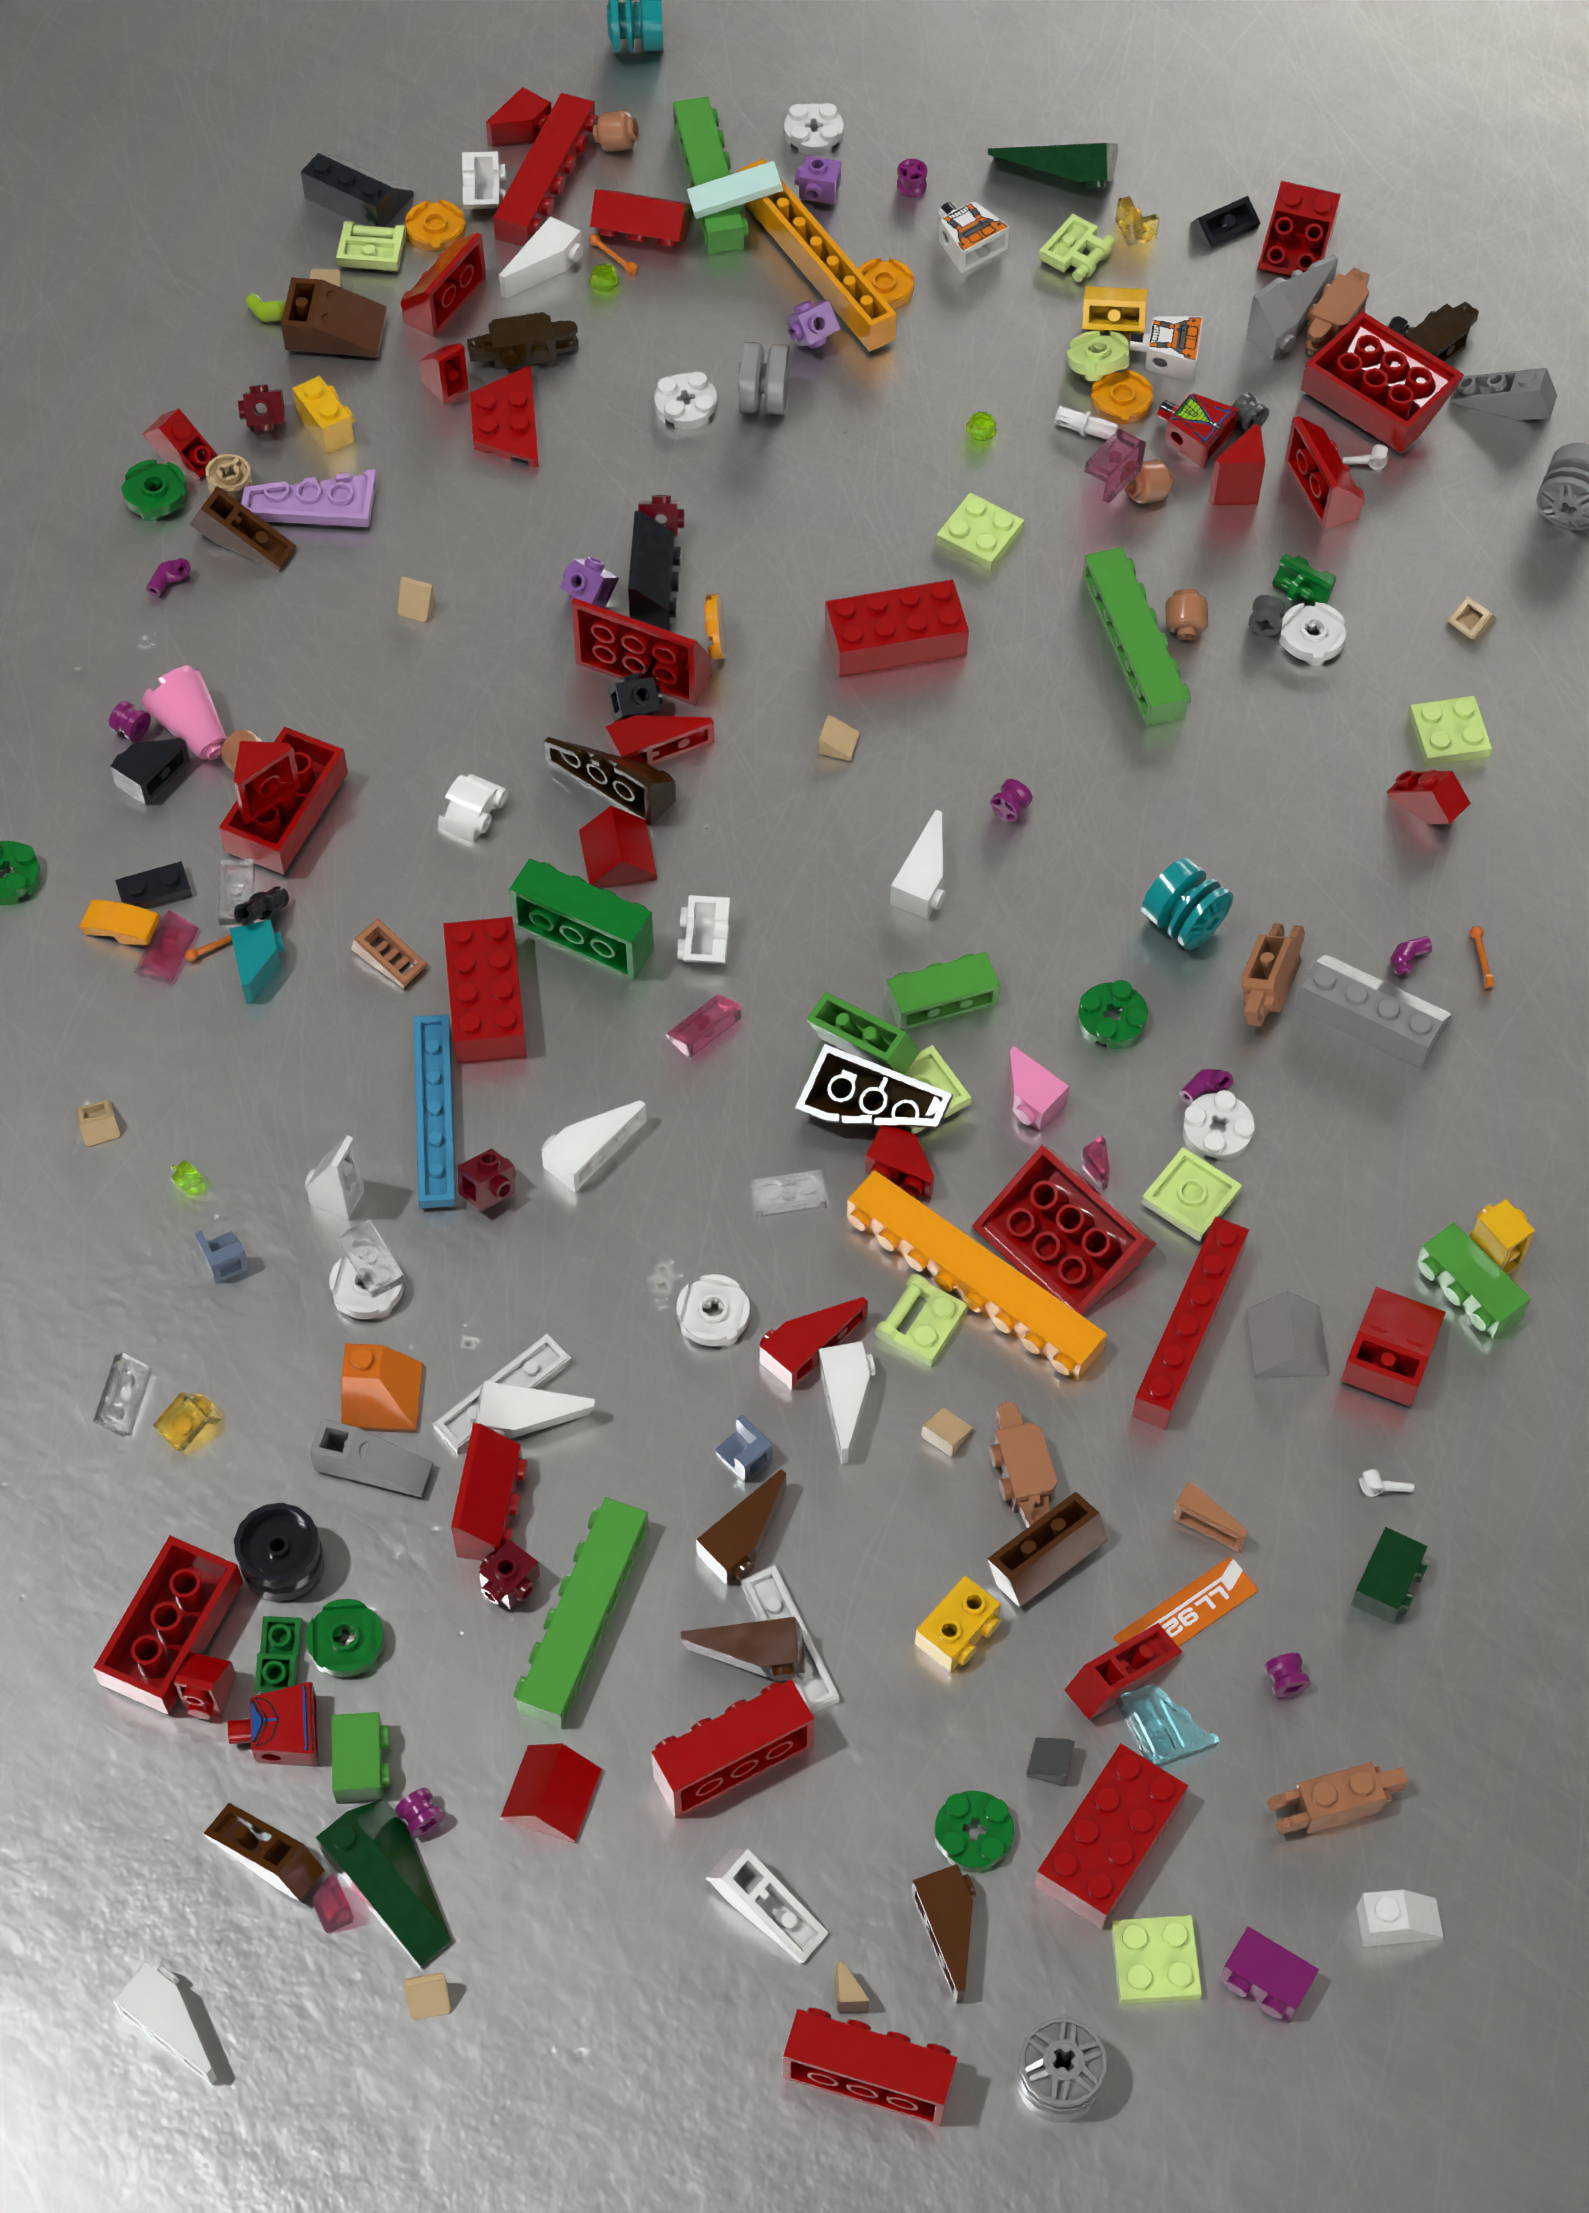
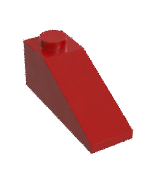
(658, 737)
(794, 1347)
(1121, 1670)

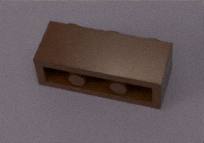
(1047, 1549)

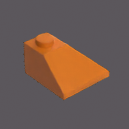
(380, 1389)

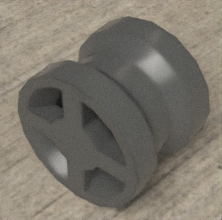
(1250, 411)
(1266, 615)

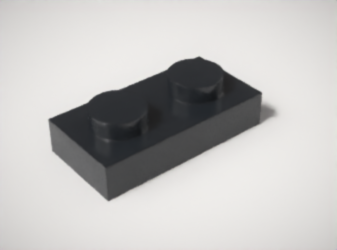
(154, 886)

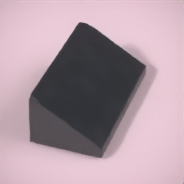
(1226, 221)

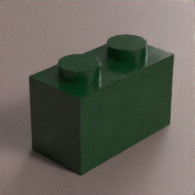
(1389, 1576)

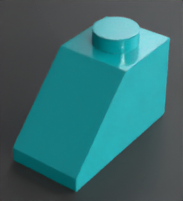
(256, 956)

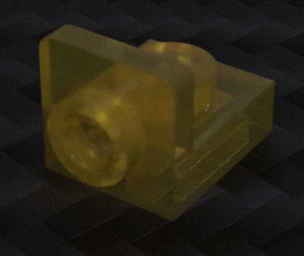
(1132, 224)
(185, 1419)

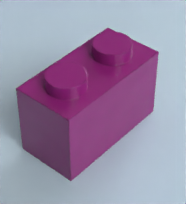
(1268, 1974)

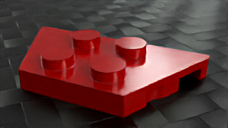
(506, 418)

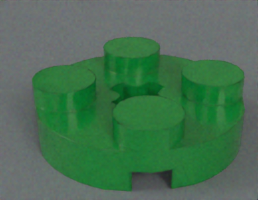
(154, 503)
(26, 872)
(1117, 997)
(350, 1659)
(991, 1816)

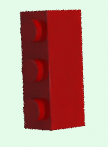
(640, 216)
(445, 286)
(1322, 475)
(487, 1494)

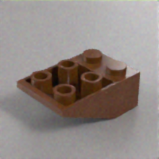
(331, 320)

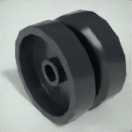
(279, 1552)

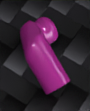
(168, 573)
(1406, 951)
(1206, 1082)

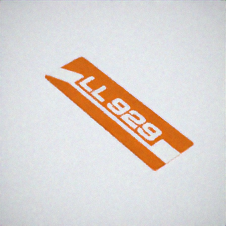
(1196, 1604)

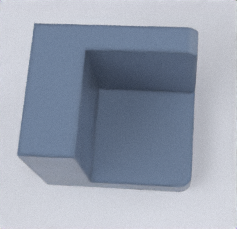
(222, 1255)
(745, 1450)

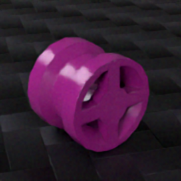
(912, 178)
(129, 721)
(1011, 800)
(1287, 1675)
(420, 1812)

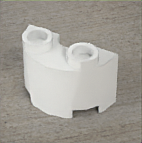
(482, 180)
(470, 806)
(706, 930)

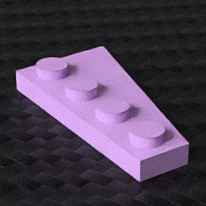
(324, 502)

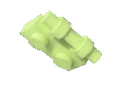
(1070, 241)

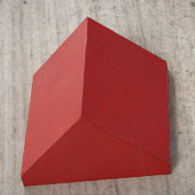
(1239, 471)
(264, 776)
(617, 849)
(552, 1791)

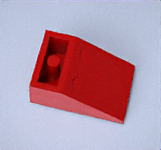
(1298, 229)
(1393, 1346)

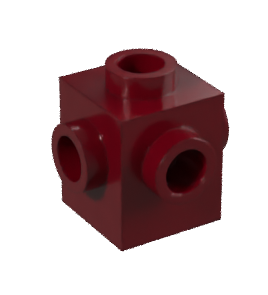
(271, 399)
(663, 505)
(486, 1179)
(508, 1575)

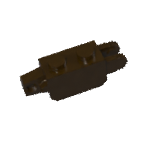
(1444, 330)
(523, 341)

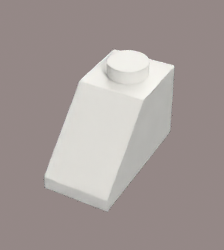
(1398, 1918)

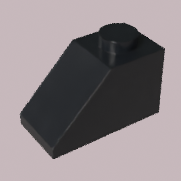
(149, 767)

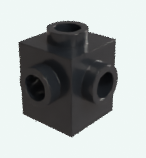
(635, 697)

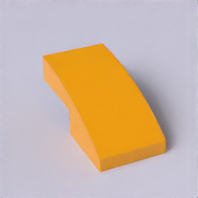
(123, 921)

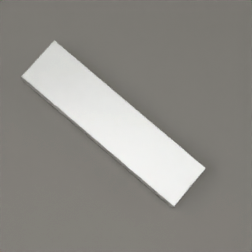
(529, 1370)
(772, 1601)

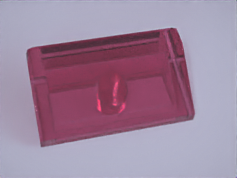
(166, 948)
(705, 1025)

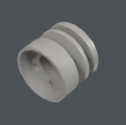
(1565, 488)
(1054, 2092)

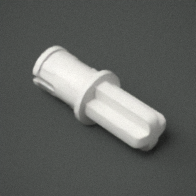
(1084, 423)

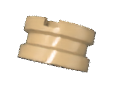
(230, 474)

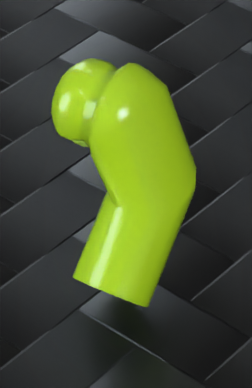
(265, 311)

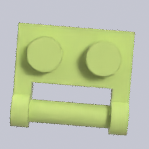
(371, 246)
(931, 1327)

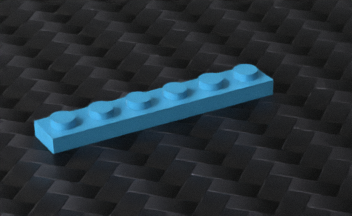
(434, 1111)

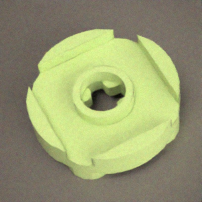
(1098, 355)

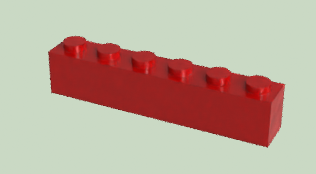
(545, 170)
(1190, 1323)

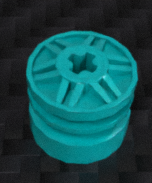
(635, 21)
(1187, 903)

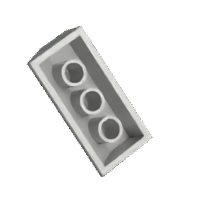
(1371, 1010)

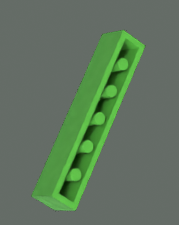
(704, 162)
(1136, 636)
(582, 1612)

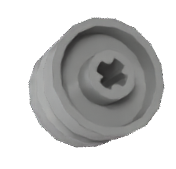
(763, 378)

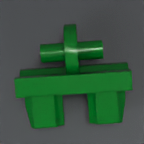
(1303, 581)

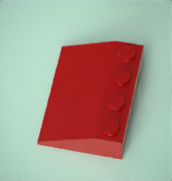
(1380, 381)
(629, 647)
(1063, 1232)

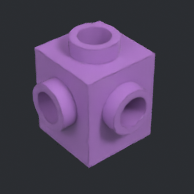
(819, 179)
(812, 323)
(589, 581)

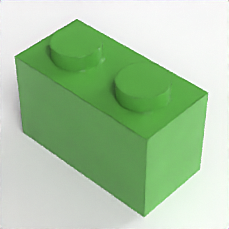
(358, 1757)

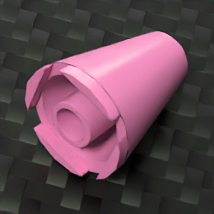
(187, 711)

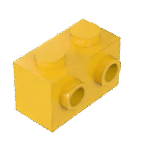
(1114, 309)
(324, 414)
(1503, 1234)
(958, 1624)

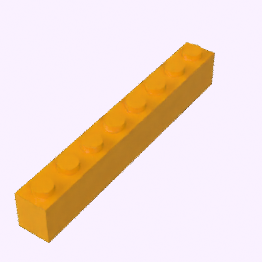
(825, 265)
(976, 1275)

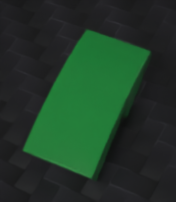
(278, 1654)

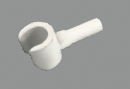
(1377, 459)
(1373, 1485)

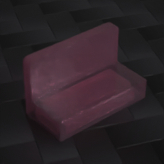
(1117, 462)

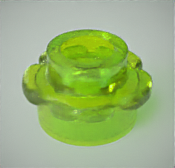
(603, 277)
(981, 426)
(185, 1176)

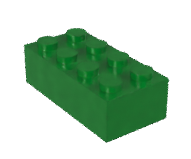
(582, 918)

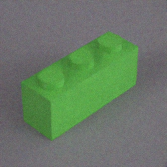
(942, 991)
(862, 1034)
(1472, 1280)

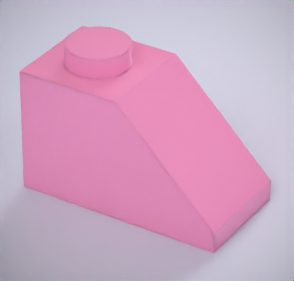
(1034, 1090)

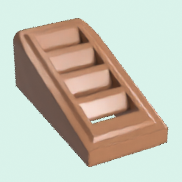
(378, 930)
(1208, 1518)

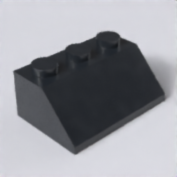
(353, 190)
(652, 572)

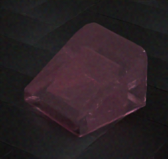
(1096, 1162)
(332, 1905)

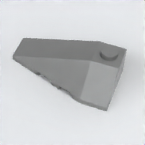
(1282, 307)

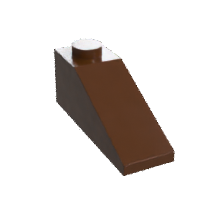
(241, 531)
(737, 1538)
(761, 1647)
(265, 1851)
(946, 1911)

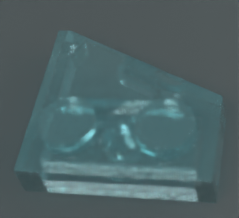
(1162, 1727)

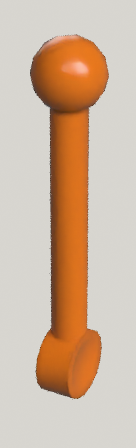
(630, 268)
(1477, 932)
(192, 954)

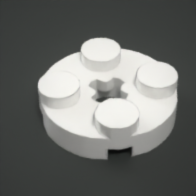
(804, 117)
(682, 386)
(1310, 647)
(1218, 1108)
(357, 1301)
(716, 1330)

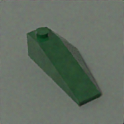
(1078, 162)
(384, 1869)

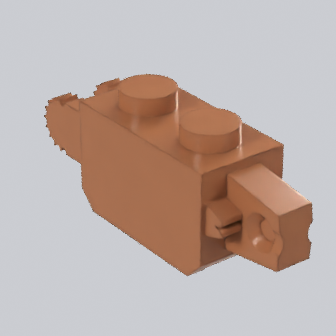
(1336, 309)
(1270, 972)
(1024, 1464)
(1338, 1798)

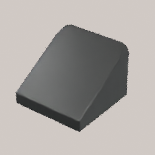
(1051, 1759)

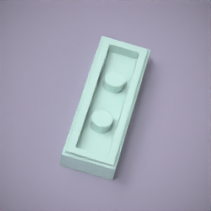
(735, 189)

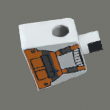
(971, 234)
(1170, 346)

